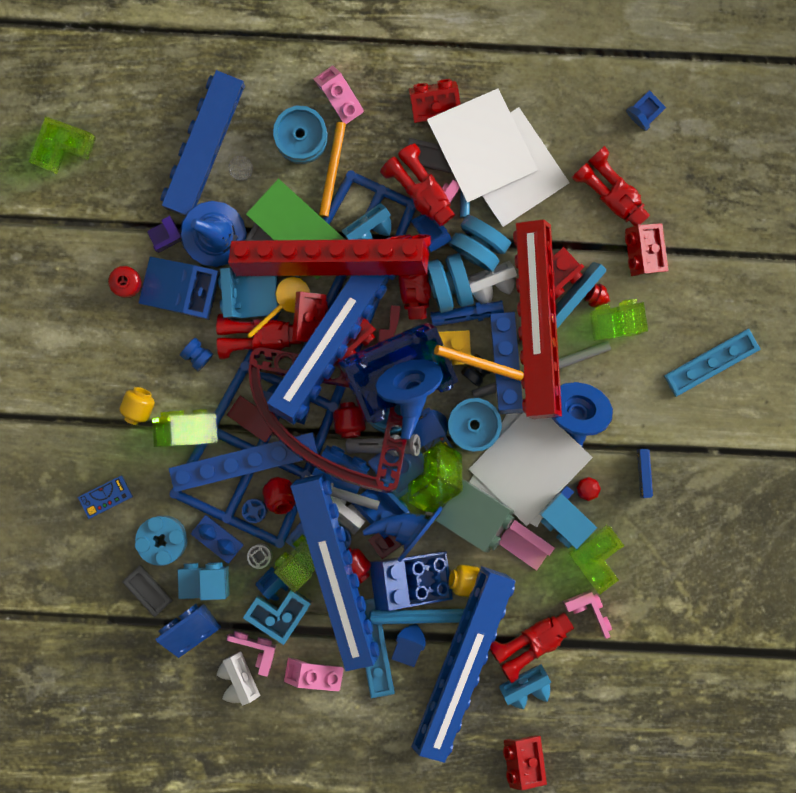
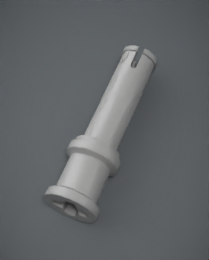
(375, 445)

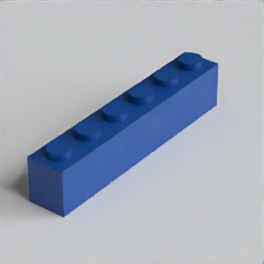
(203, 143)
(237, 463)

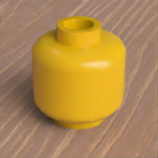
(137, 405)
(463, 579)

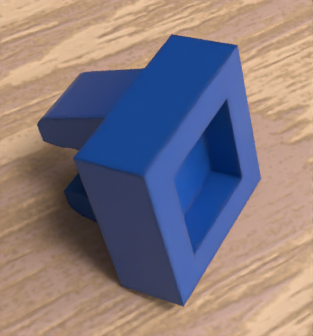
(270, 584)

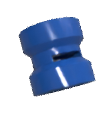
(198, 356)

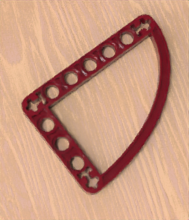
(307, 454)

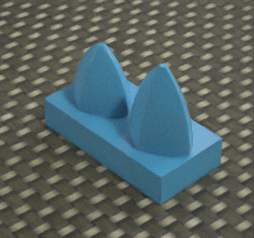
(376, 219)
(533, 681)

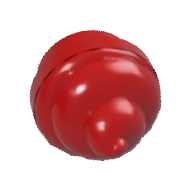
(597, 296)

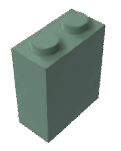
(476, 517)

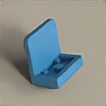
(246, 295)

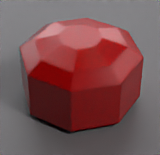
(588, 488)

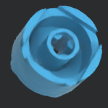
(148, 546)

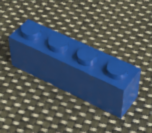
(506, 353)

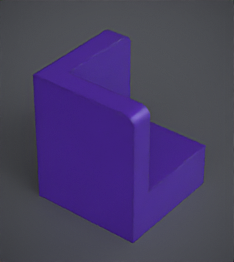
(164, 235)

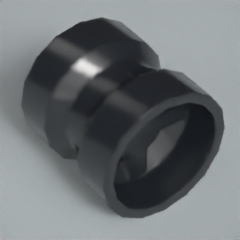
(472, 375)

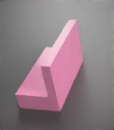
(525, 545)

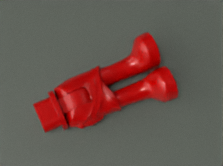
(428, 194)
(621, 198)
(415, 289)
(272, 335)
(543, 638)

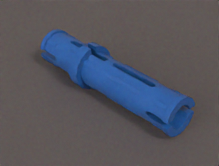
(467, 313)

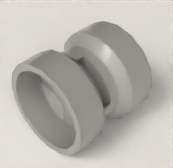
(263, 556)

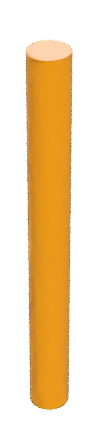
(332, 169)
(478, 362)

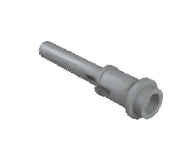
(354, 498)

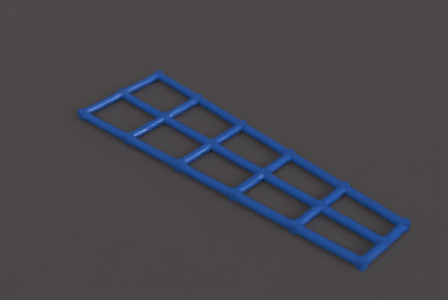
(330, 405)

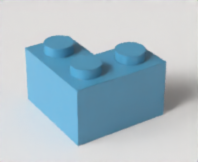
(567, 521)
(203, 582)
(276, 621)

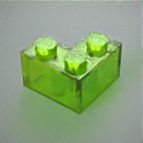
(55, 140)
(618, 322)
(179, 429)
(439, 480)
(591, 558)
(296, 566)

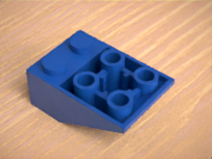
(179, 287)
(410, 582)
(193, 628)

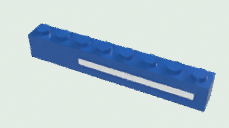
(327, 345)
(335, 572)
(463, 664)

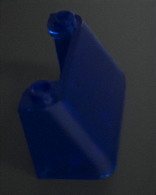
(369, 364)

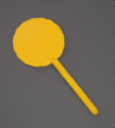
(285, 297)

